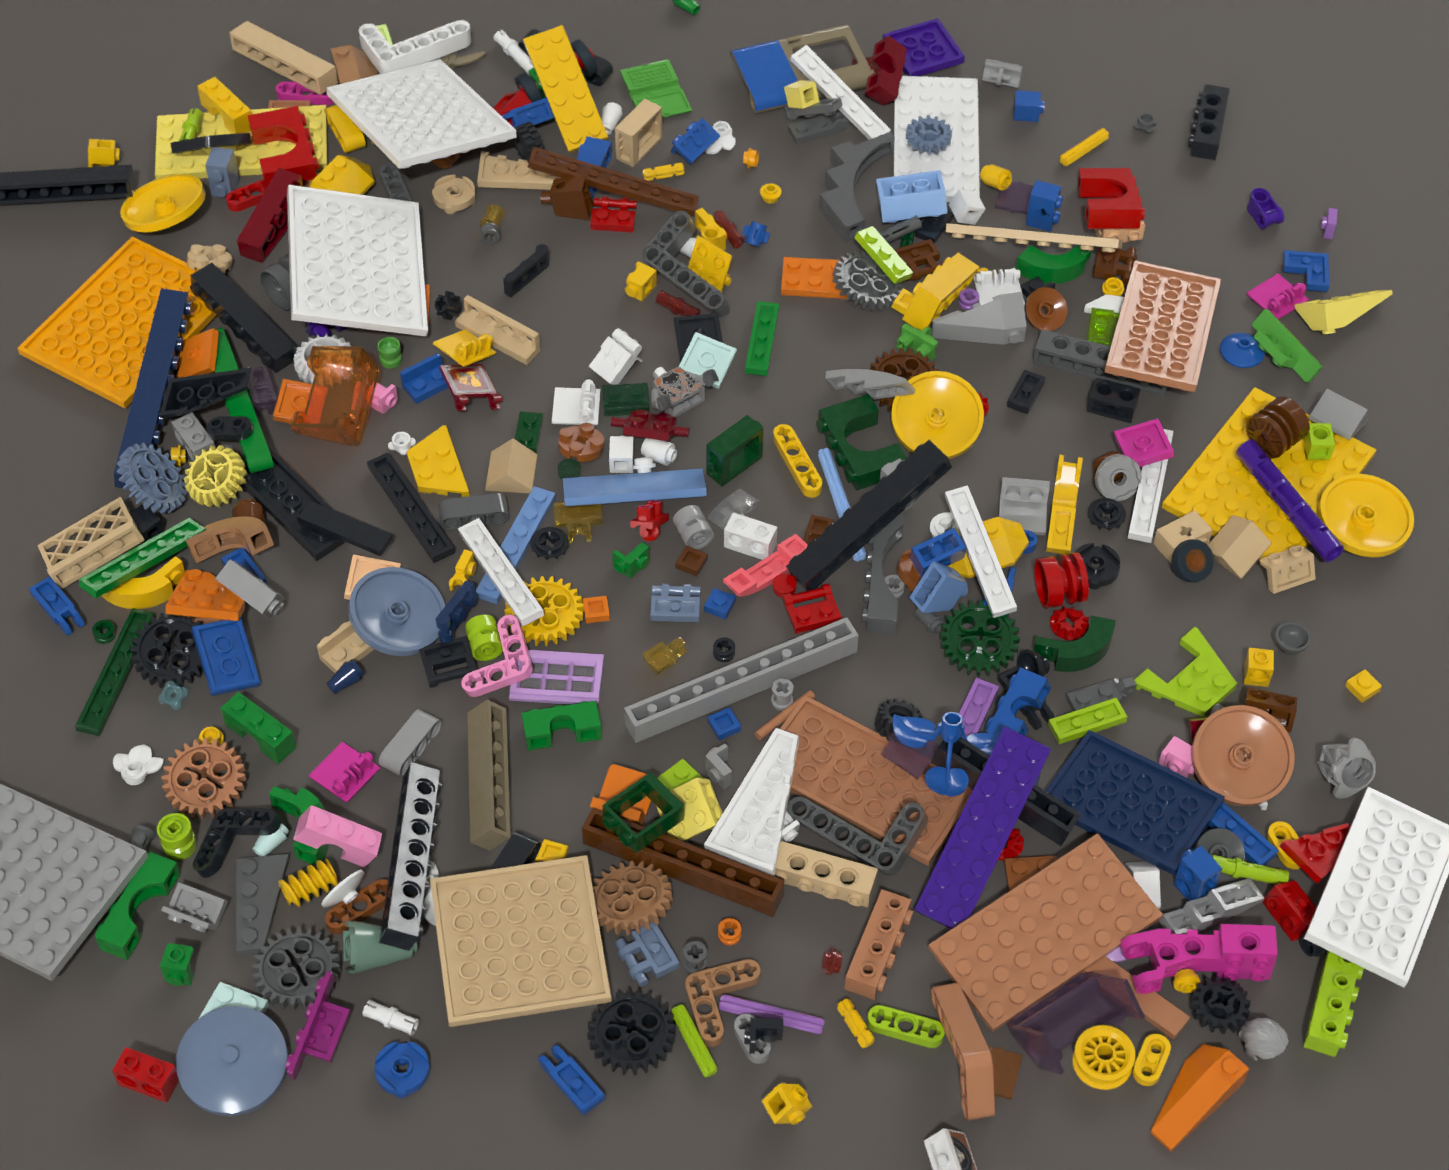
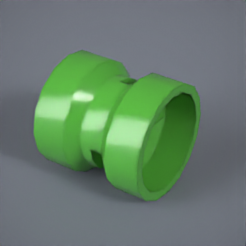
(389, 352)

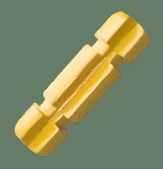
(664, 171)
(855, 1023)

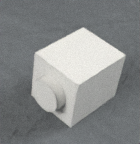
(967, 206)
(621, 454)

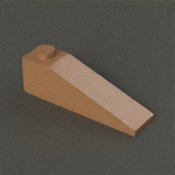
(351, 64)

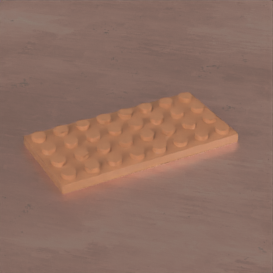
(1163, 326)
(847, 775)
(1044, 932)

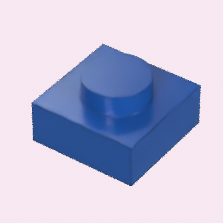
(719, 603)
(724, 723)

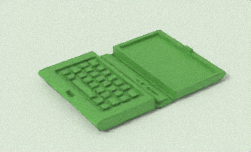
(657, 84)

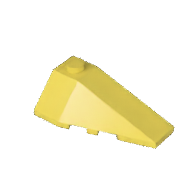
(1339, 311)

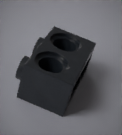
(1113, 400)

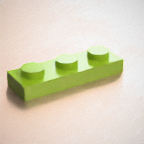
(883, 255)
(1093, 718)

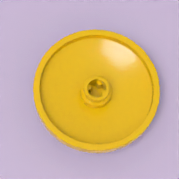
(163, 203)
(940, 411)
(1366, 515)

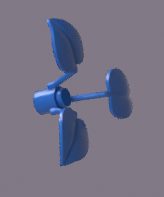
(917, 731)

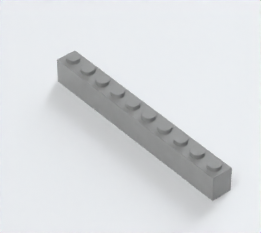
(740, 680)

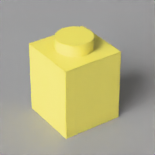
(801, 94)

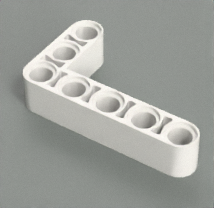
(413, 50)

